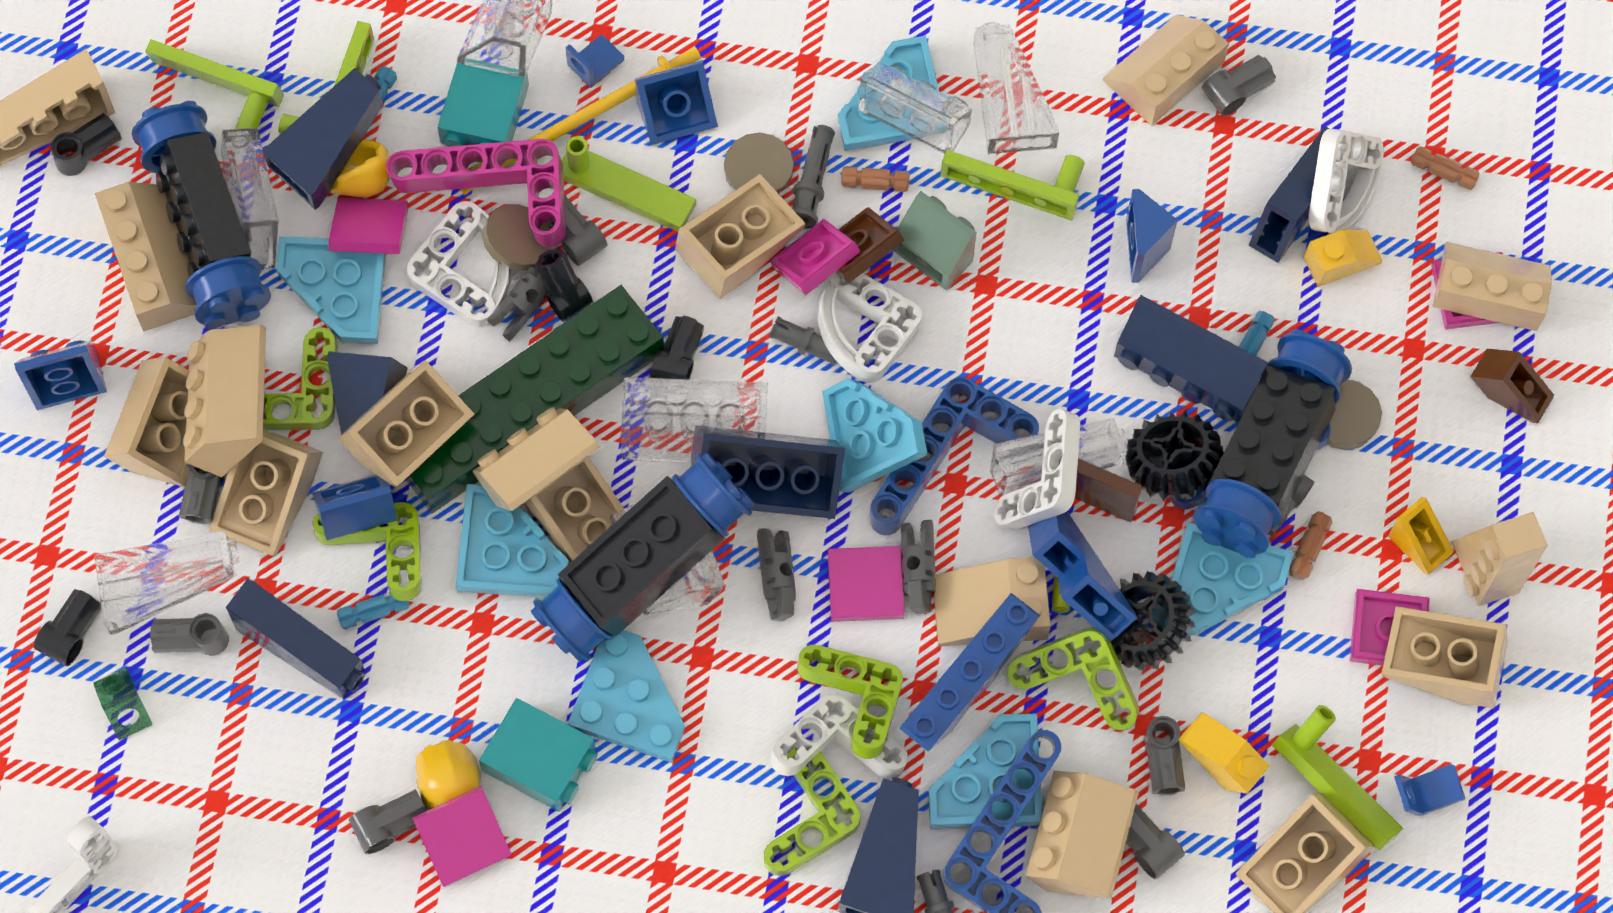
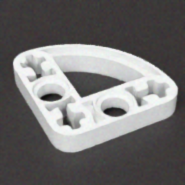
(1337, 152)
(442, 273)
(886, 316)

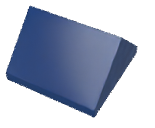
(675, 102)
(1148, 233)
(355, 506)

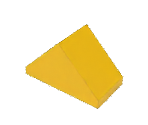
(1421, 536)

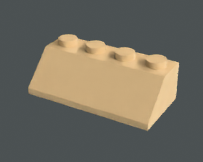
(147, 252)
(225, 397)

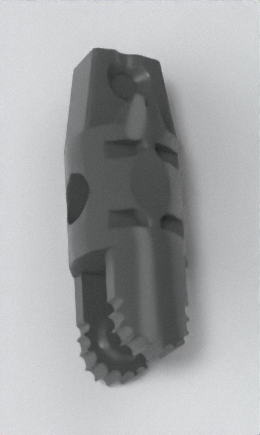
(536, 291)
(918, 566)
(777, 573)

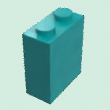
(481, 107)
(538, 755)

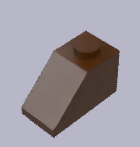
(1512, 383)

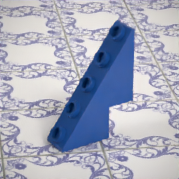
(1080, 574)
(970, 673)

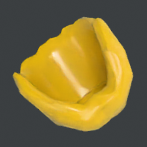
(364, 172)
(446, 772)

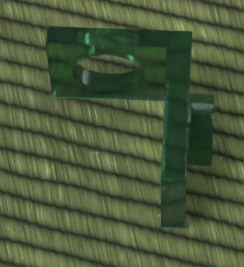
(119, 693)

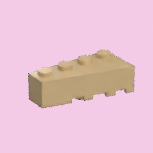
(52, 105)
(1500, 557)

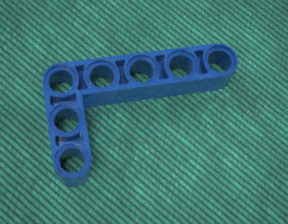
(939, 443)
(998, 830)

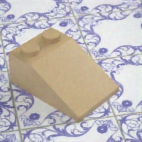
(738, 235)
(266, 492)
(575, 508)
(973, 594)
(1446, 655)
(1305, 857)

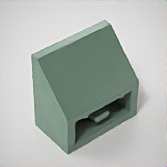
(936, 240)

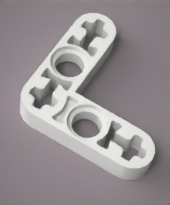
(1058, 483)
(838, 728)
(94, 853)

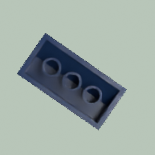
(1189, 359)
(777, 469)

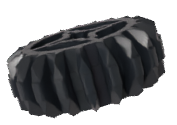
(1182, 454)
(1166, 596)

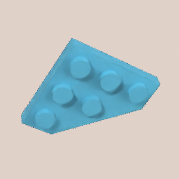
(862, 130)
(336, 286)
(873, 431)
(504, 551)
(1225, 581)
(627, 700)
(969, 783)

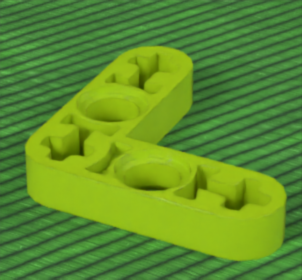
(302, 402)
(395, 536)
(1091, 665)
(873, 691)
(822, 821)

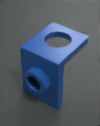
(594, 60)
(1430, 790)

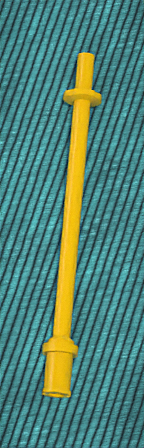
(601, 105)

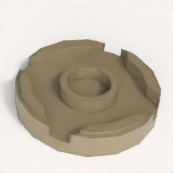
(759, 155)
(510, 238)
(1355, 416)

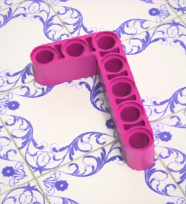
(491, 174)

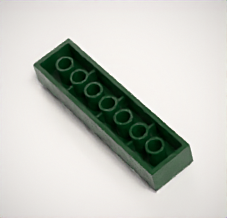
(559, 371)

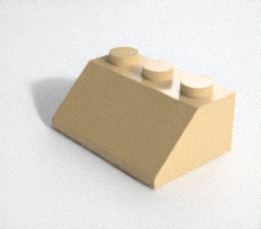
(1168, 66)
(1493, 286)
(153, 423)
(406, 425)
(534, 458)
(1081, 835)

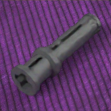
(809, 189)

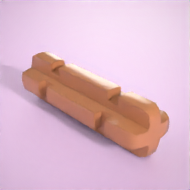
(1445, 167)
(875, 179)
(1310, 545)

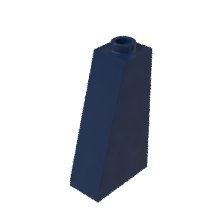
(325, 137)
(1288, 207)
(294, 639)
(886, 858)

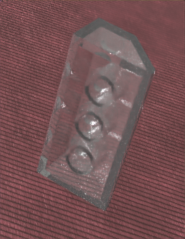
(663, 414)

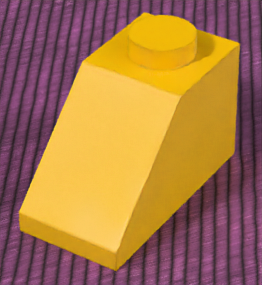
(1341, 255)
(1224, 754)

